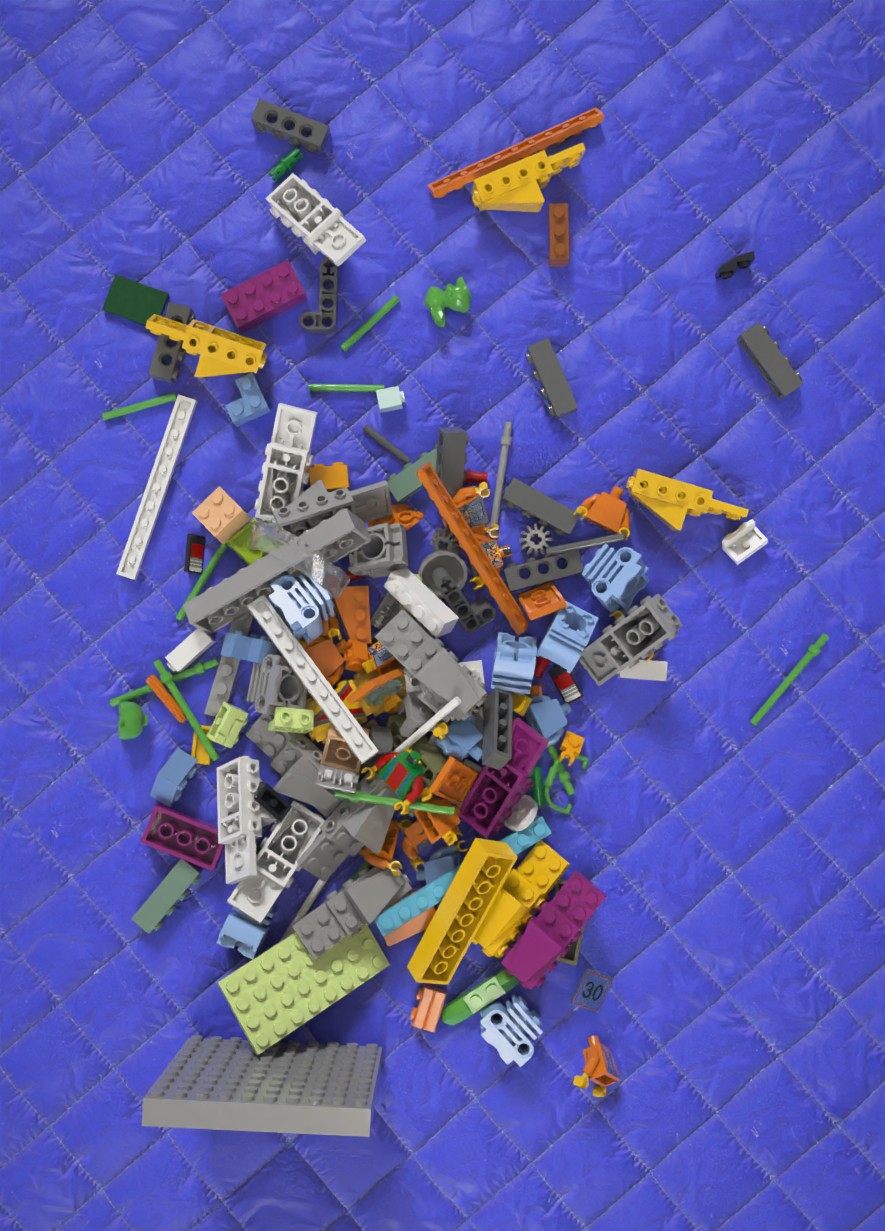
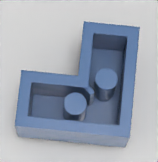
(251, 404)
(249, 648)
(173, 777)

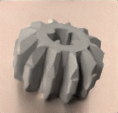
(442, 536)
(530, 544)

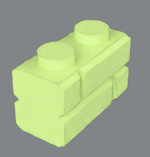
(228, 725)

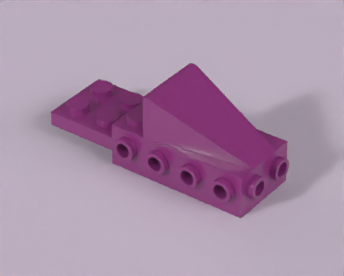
(499, 790)
(553, 931)

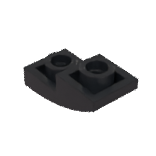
(730, 267)

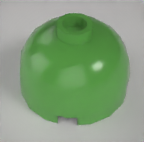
(131, 720)

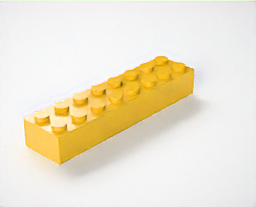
(461, 911)

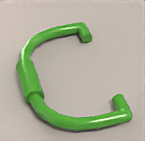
(549, 781)

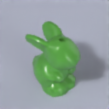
(454, 297)

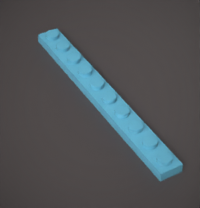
(436, 890)

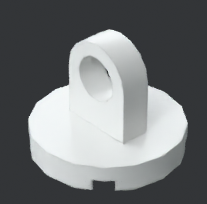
(523, 814)

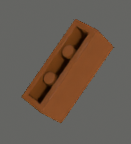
(558, 235)

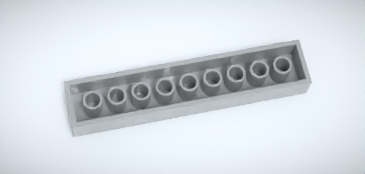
(230, 598)

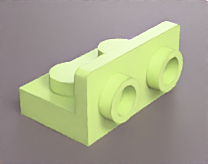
(292, 720)

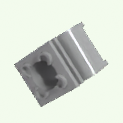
(383, 554)
(275, 686)

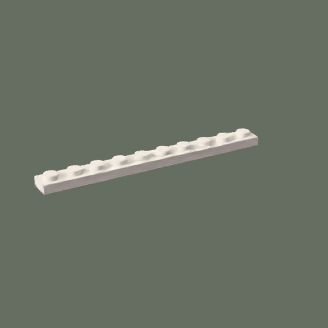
(157, 487)
(313, 679)

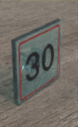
(591, 990)

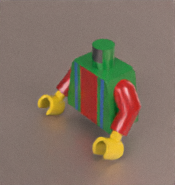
(402, 775)

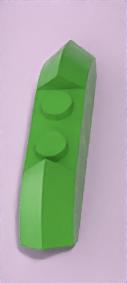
(478, 997)

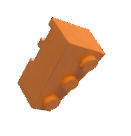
(355, 612)

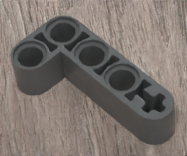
(324, 296)
(467, 612)
(383, 741)

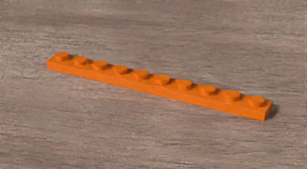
(518, 151)
(472, 547)

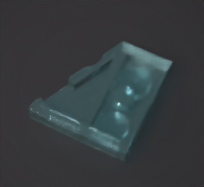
(392, 688)

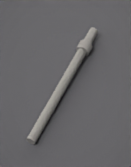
(505, 441)

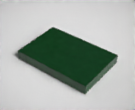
(134, 300)

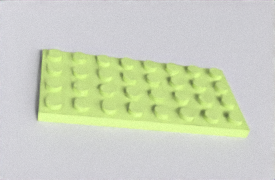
(289, 988)

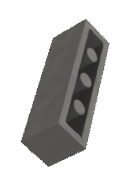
(770, 361)
(551, 378)
(451, 458)
(541, 507)
(497, 729)

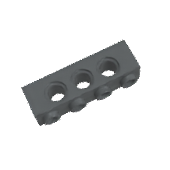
(267, 111)
(170, 372)
(515, 582)

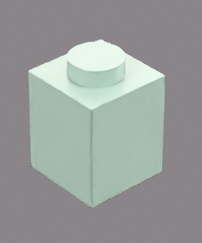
(390, 399)

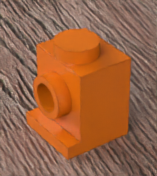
(355, 654)

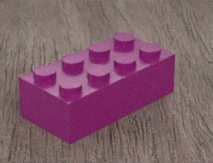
(264, 296)
(184, 837)

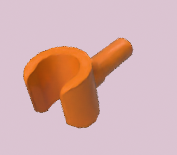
(537, 689)

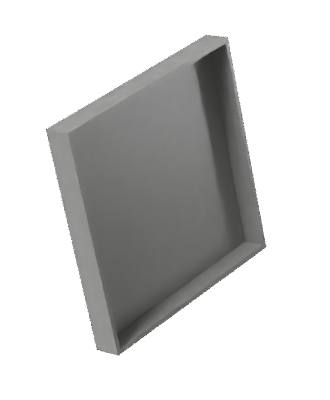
(278, 1091)

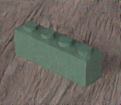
(407, 482)
(166, 895)

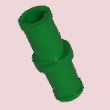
(285, 164)
(538, 787)

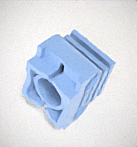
(616, 576)
(301, 605)
(567, 636)
(514, 663)
(244, 932)
(511, 1029)

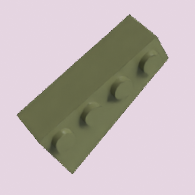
(431, 758)

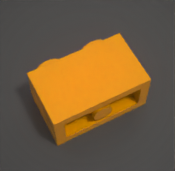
(333, 476)

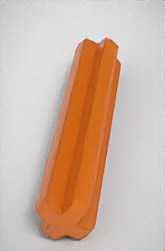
(166, 698)

